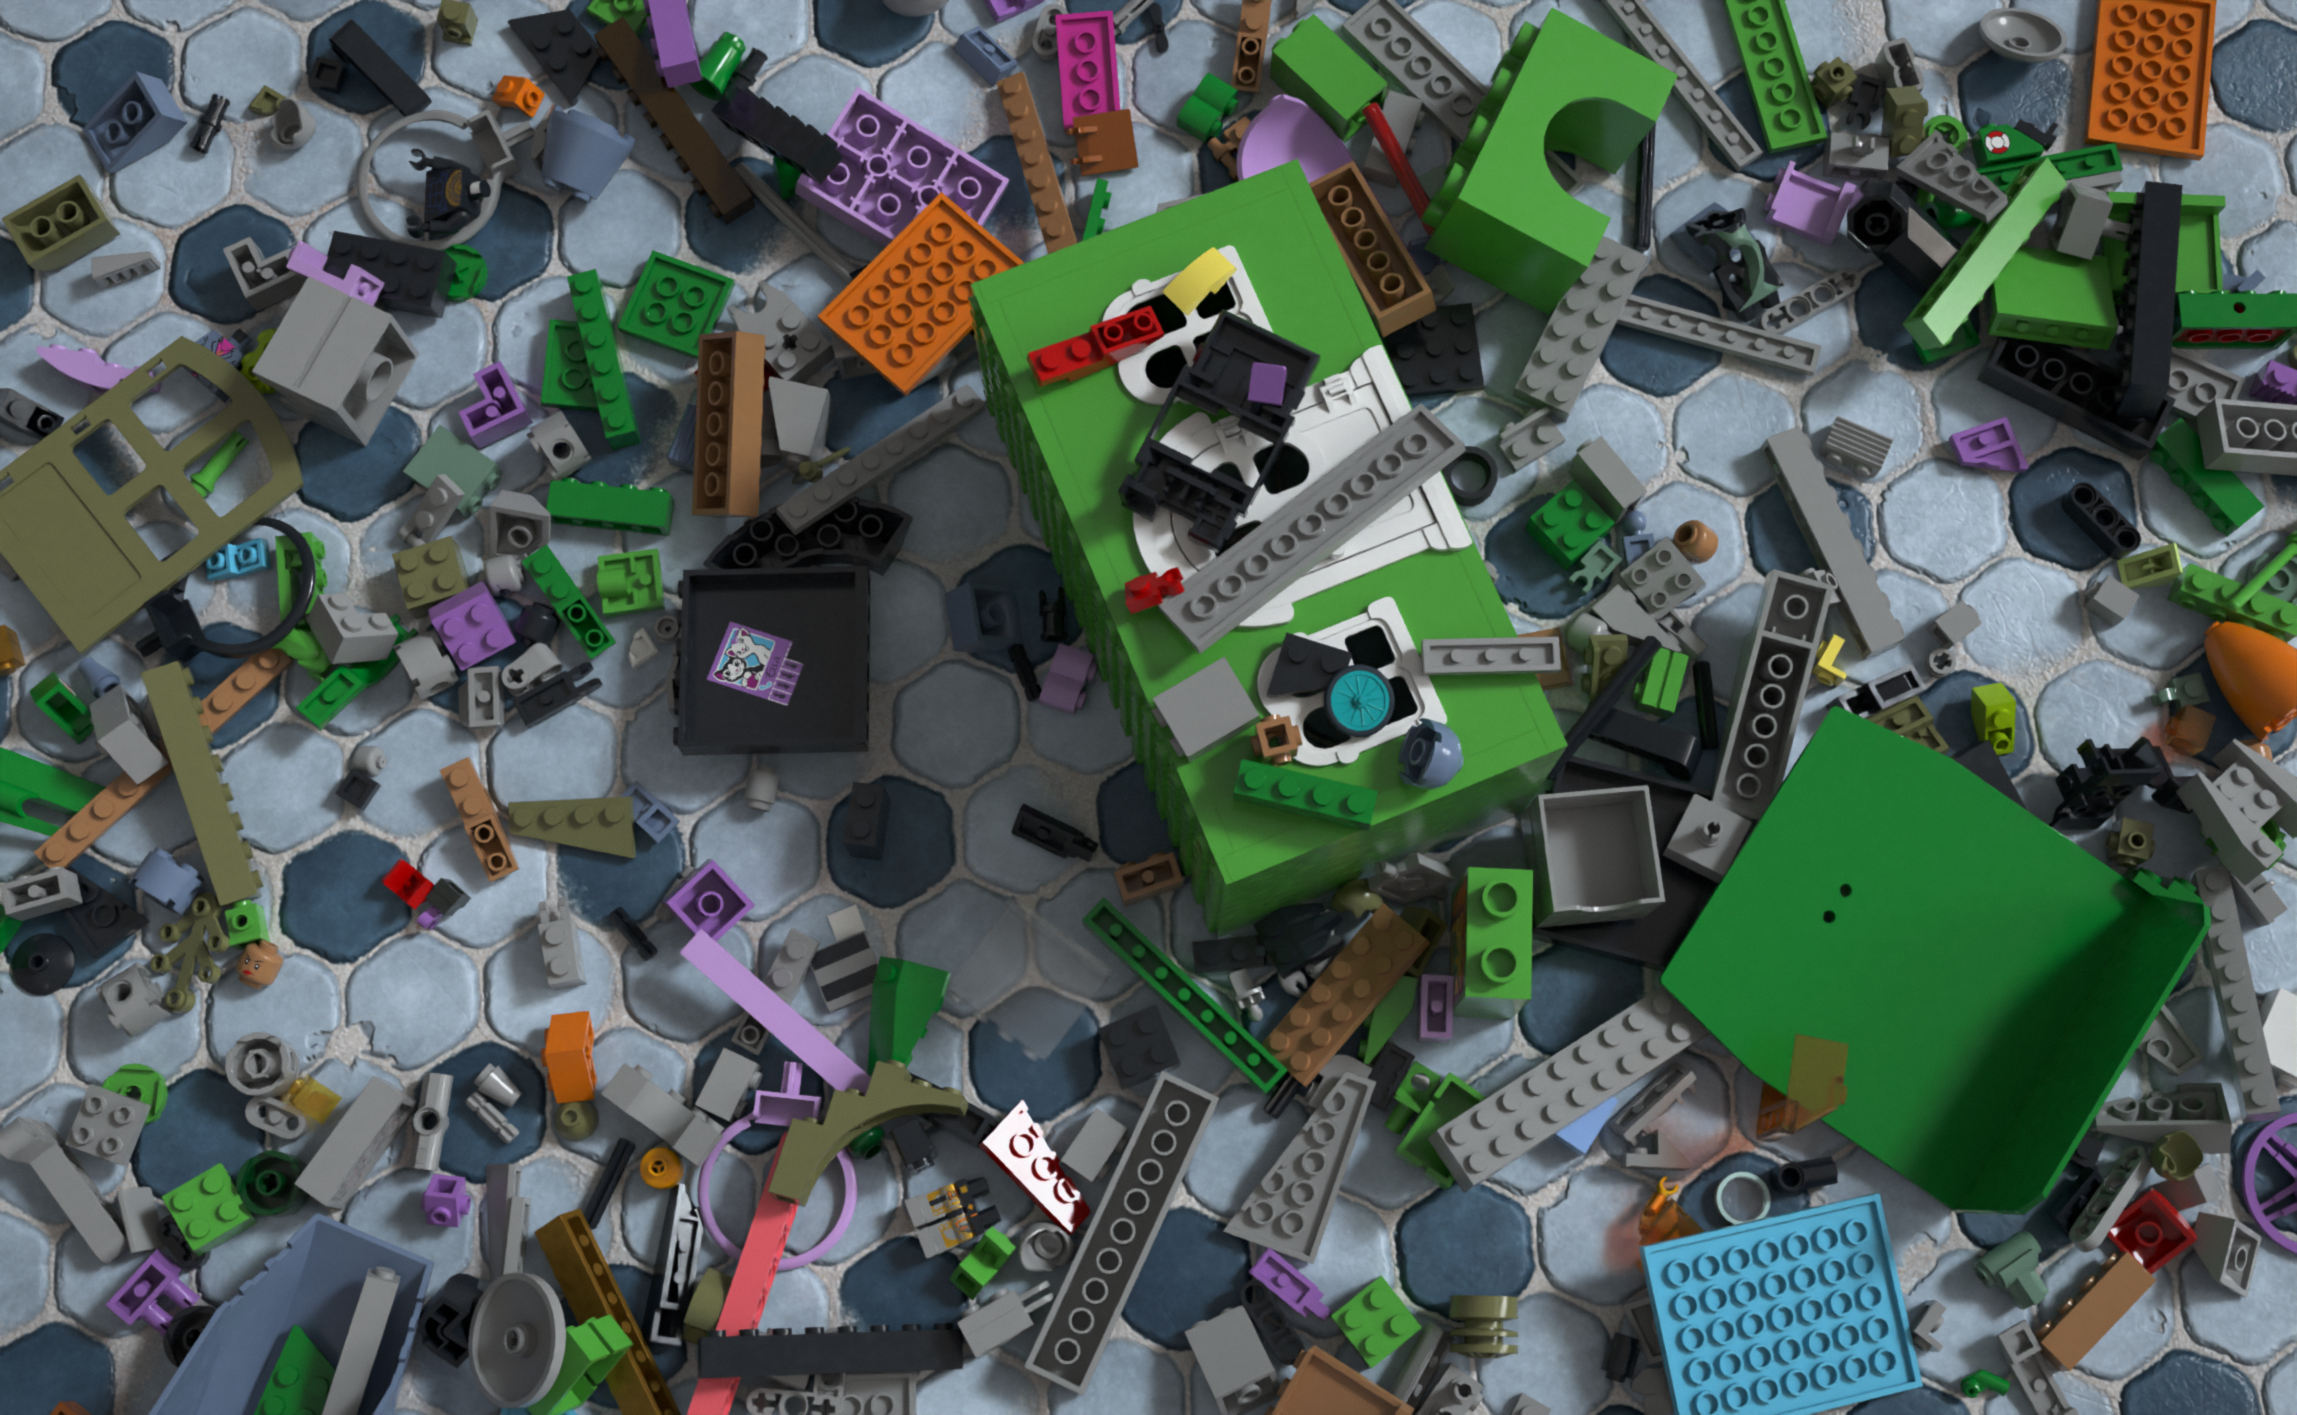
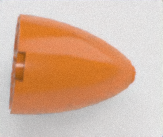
(2254, 675)

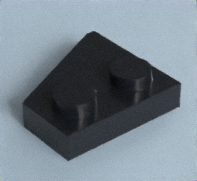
(1305, 666)

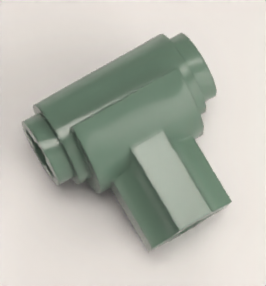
(2013, 1268)

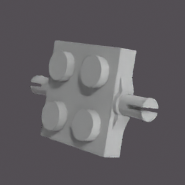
(1411, 879)

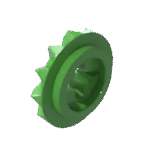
(1944, 125)

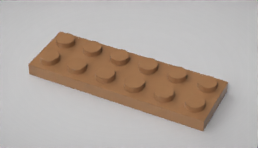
(1345, 994)

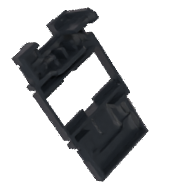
(1214, 383)

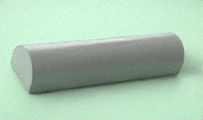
(1422, 1365)

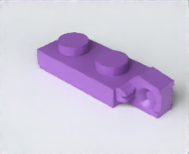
(1289, 1285)

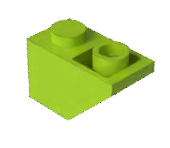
(1994, 716)

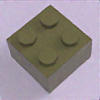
(430, 574)

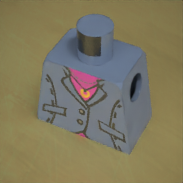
(228, 350)

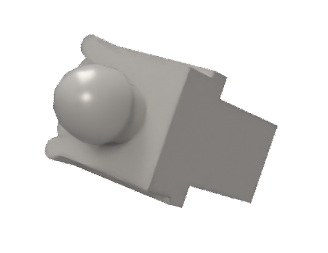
(1246, 995)

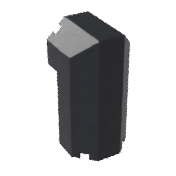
(1899, 234)

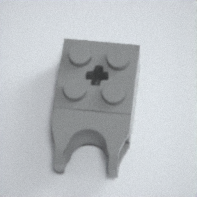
(786, 328)

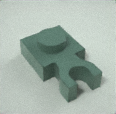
(1596, 565)

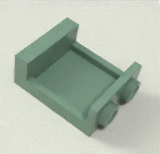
(461, 463)

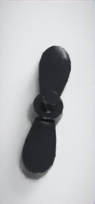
(1158, 28)

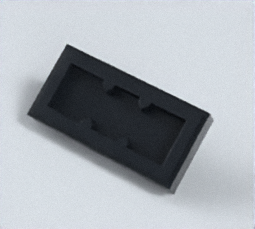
(1388, 1074)

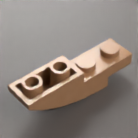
(1251, 45)
(480, 819)

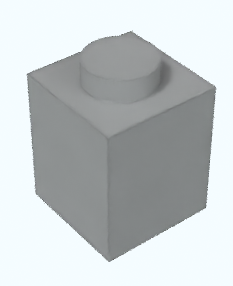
(2110, 600)
(1954, 625)

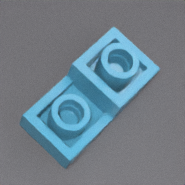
(239, 560)

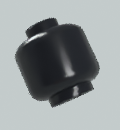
(537, 624)

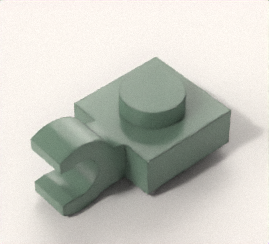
(2183, 691)

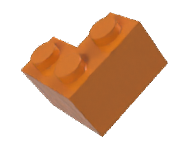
(569, 1057)

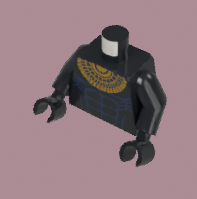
(450, 196)

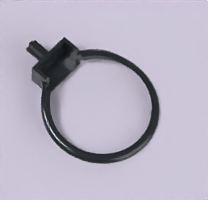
(181, 632)

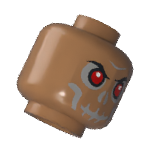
(1695, 541)

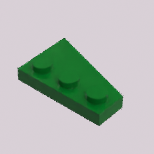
(566, 370)

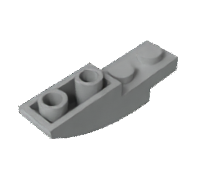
(783, 979)

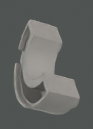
(686, 1130)

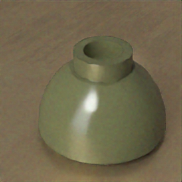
(576, 1120)

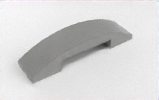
(2032, 1372)

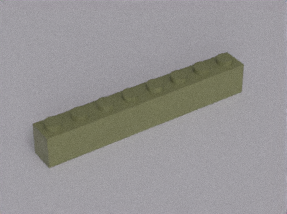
(202, 784)

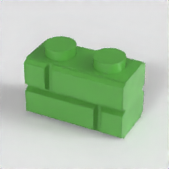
(1660, 684)

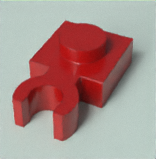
(1148, 589)

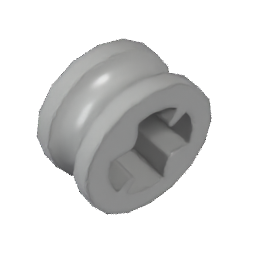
(1949, 659)

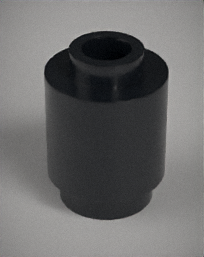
(1621, 1357)

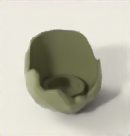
(1356, 897)
(2176, 1156)

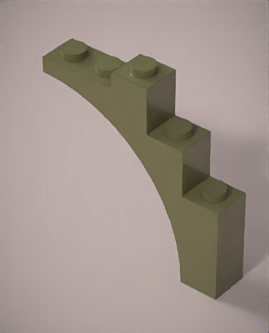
(813, 1146)

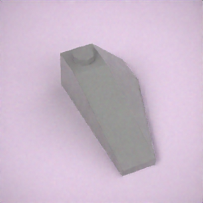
(2192, 1108)

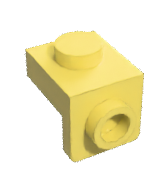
(1826, 655)

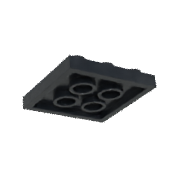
(1438, 353)

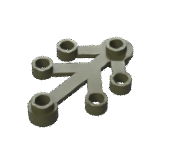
(203, 915)

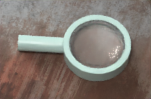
(1741, 1198)

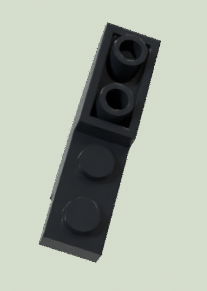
(970, 1128)

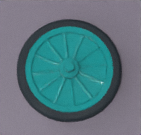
(1359, 700)

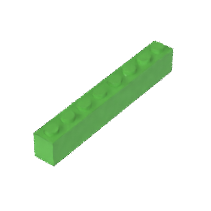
(1984, 256)

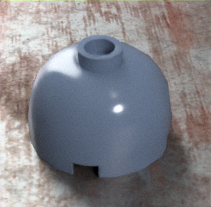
(1430, 755)

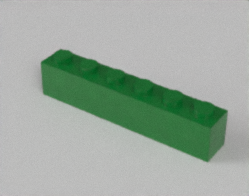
(604, 359)

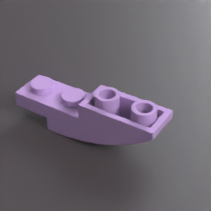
(87, 368)

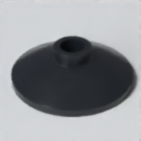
(56, 968)

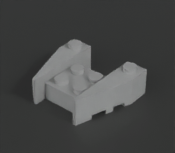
(2240, 804)

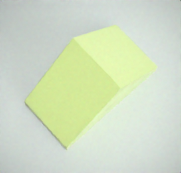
(2151, 567)

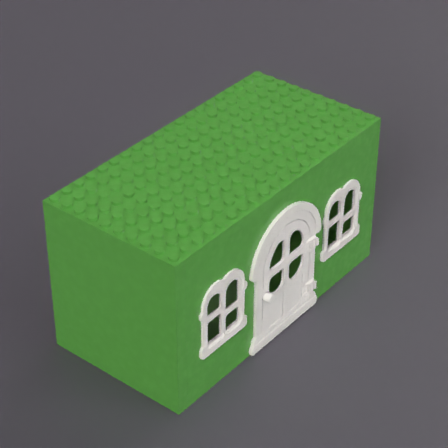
(1403, 572)

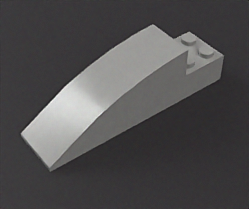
(1769, 692)

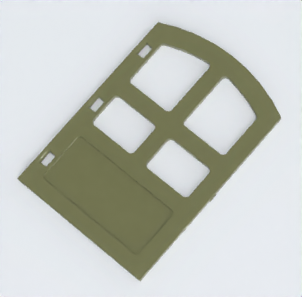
(75, 539)

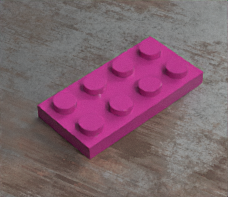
(1087, 64)

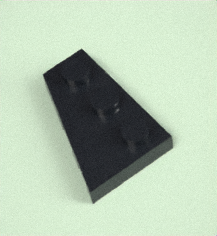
(102, 918)

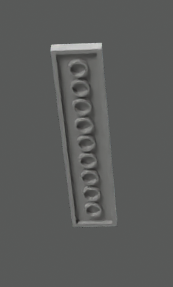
(1430, 73)
(1311, 527)

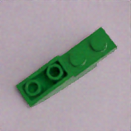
(569, 602)

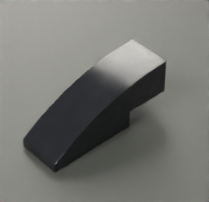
(1881, 693)

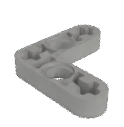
(820, 1393)

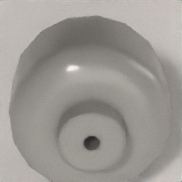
(369, 760)

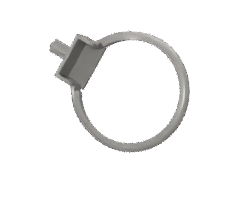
(494, 148)

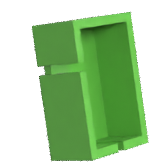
(1450, 1100)
(589, 1348)

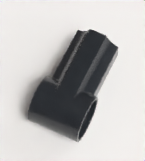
(1805, 1174)

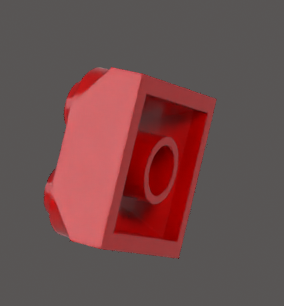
(2151, 1230)

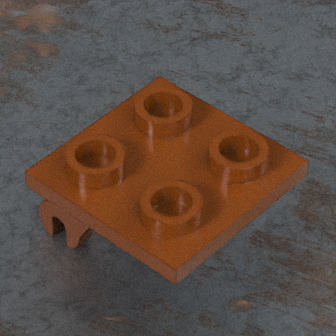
(1104, 142)

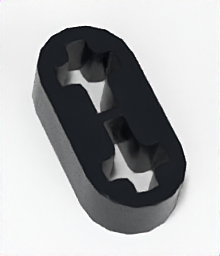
(178, 1246)

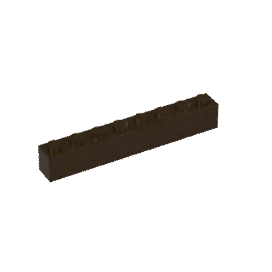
(674, 121)

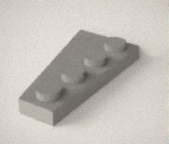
(1947, 175)

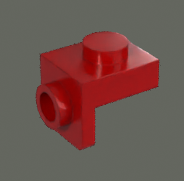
(408, 883)

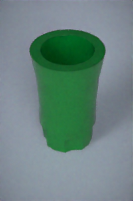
(719, 65)

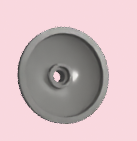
(2022, 35)

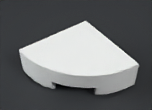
(641, 649)

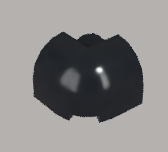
(448, 1318)

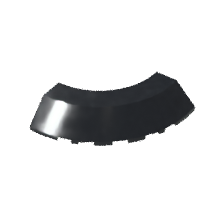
(851, 534)

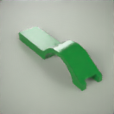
(348, 682)

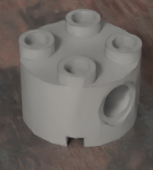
(555, 430)
(426, 664)
(134, 1000)
(262, 1065)

